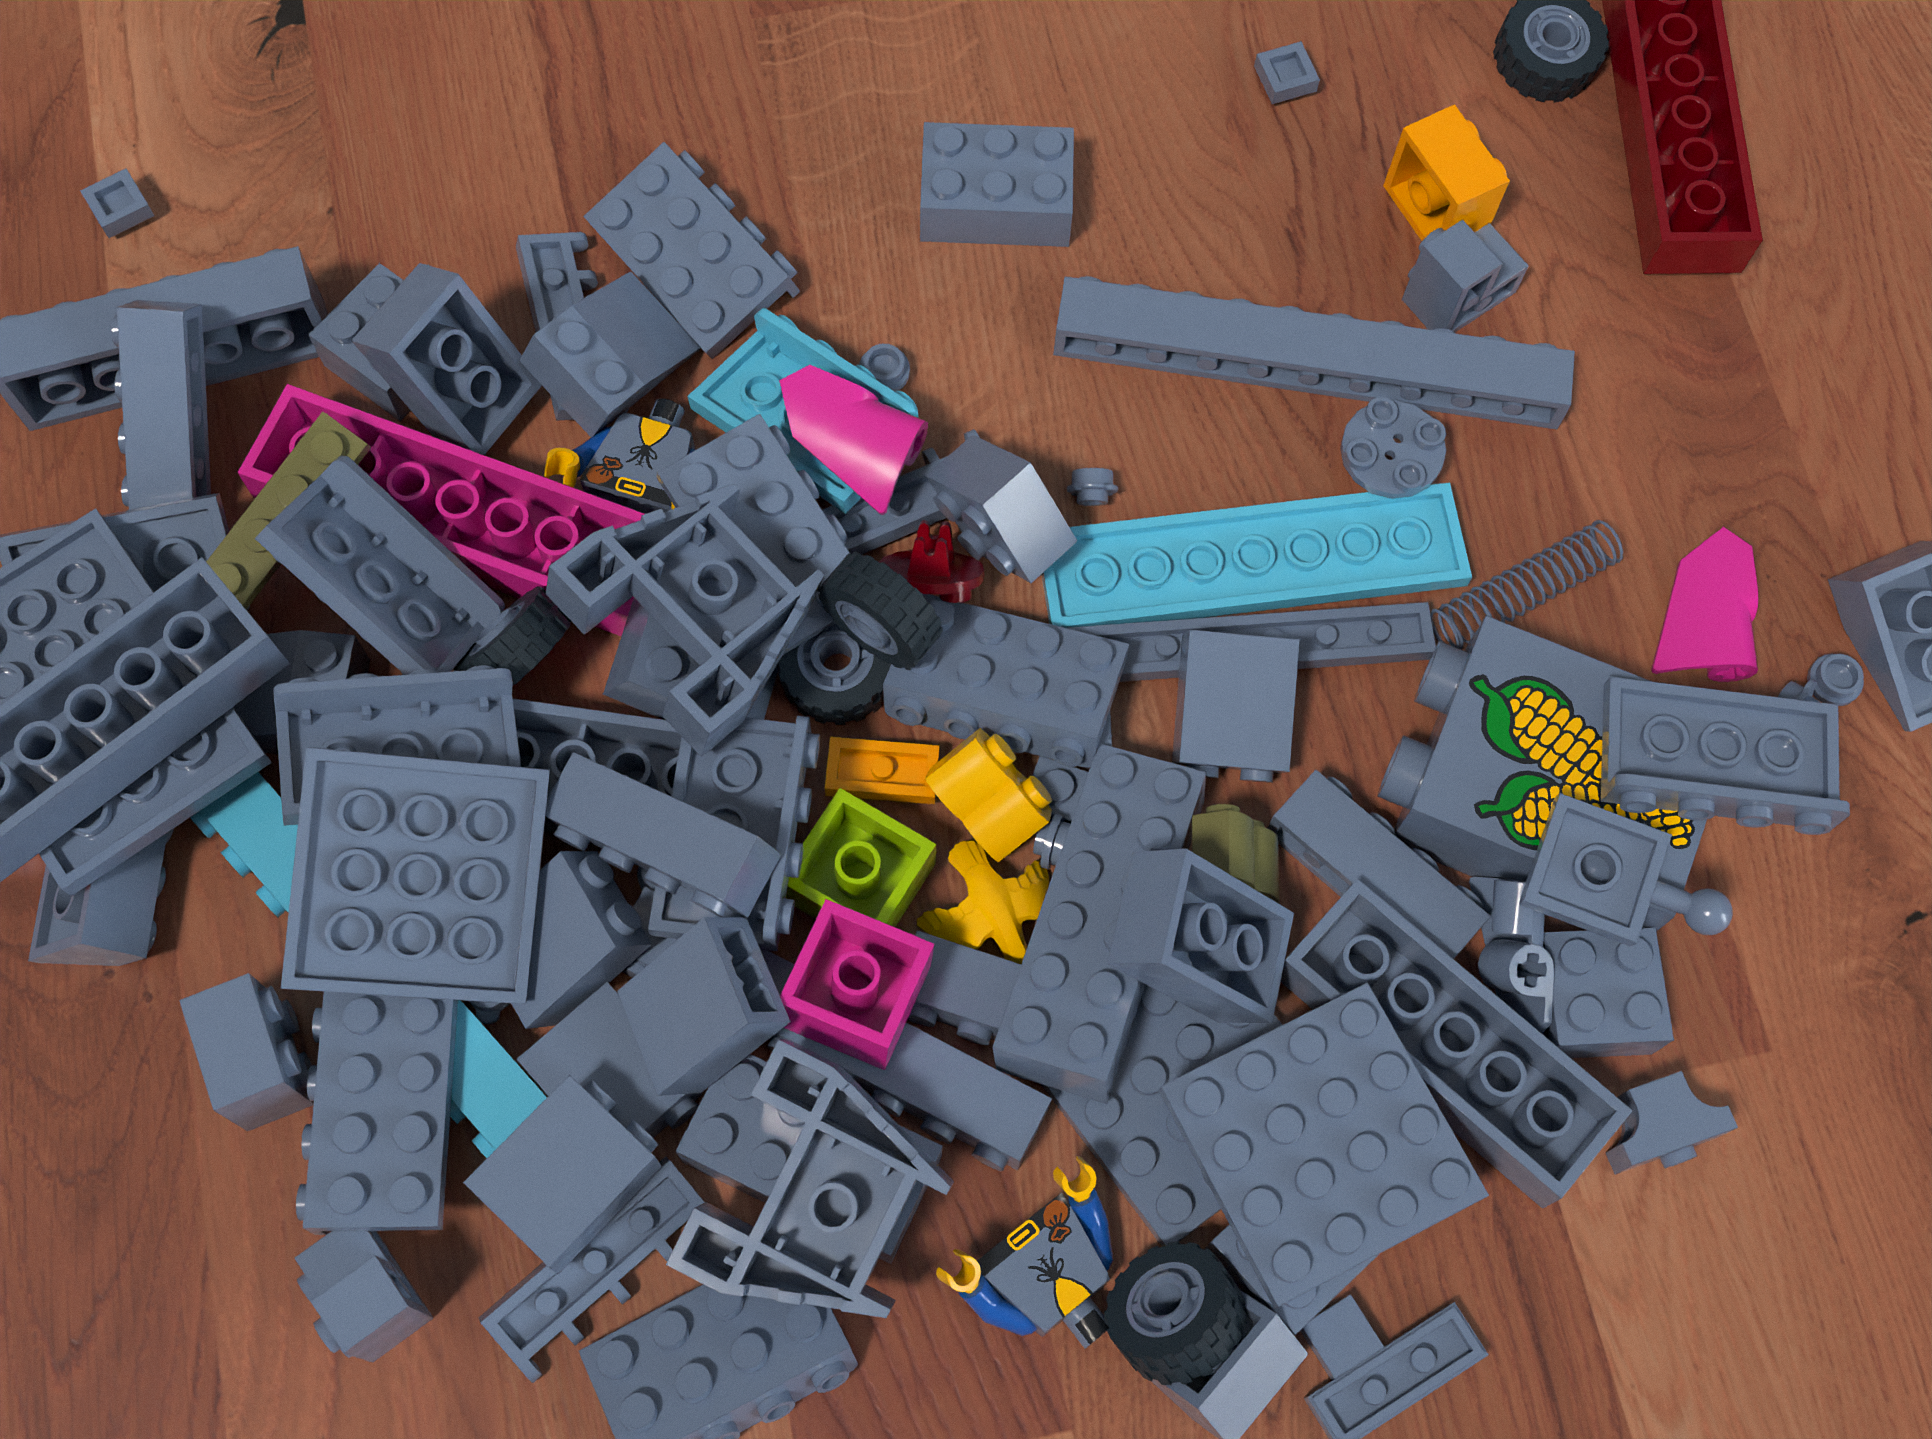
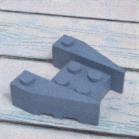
(705, 590)
(828, 1203)

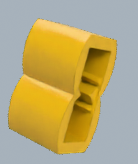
(990, 793)

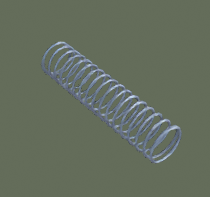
(1587, 554)

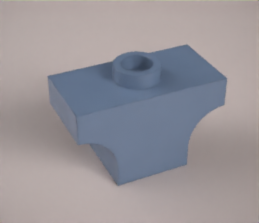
(1666, 1124)

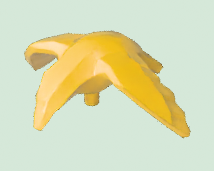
(993, 905)

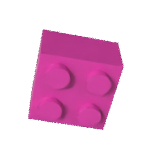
(855, 983)

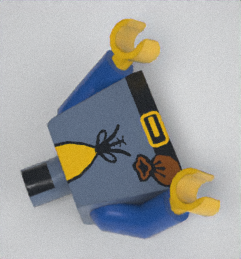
(625, 458)
(1045, 1267)

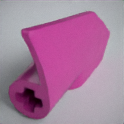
(852, 432)
(1712, 612)

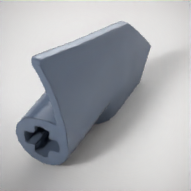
(1514, 951)

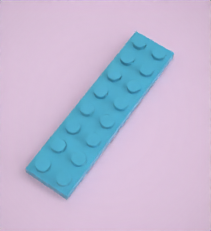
(1258, 558)

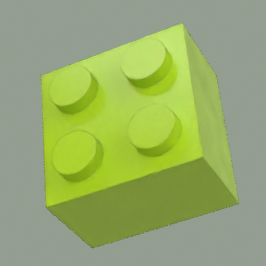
(861, 862)

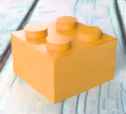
(1445, 174)

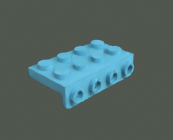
(751, 386)

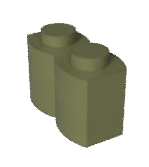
(1238, 847)

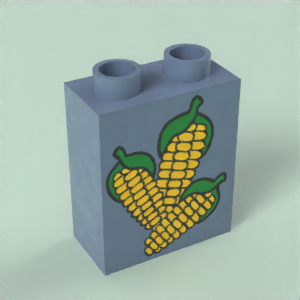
(1508, 738)

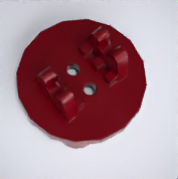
(935, 566)

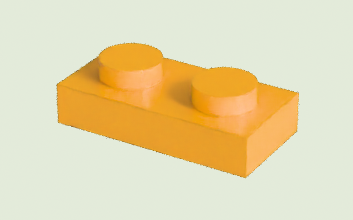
(881, 769)

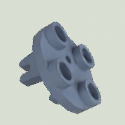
(1415, 460)

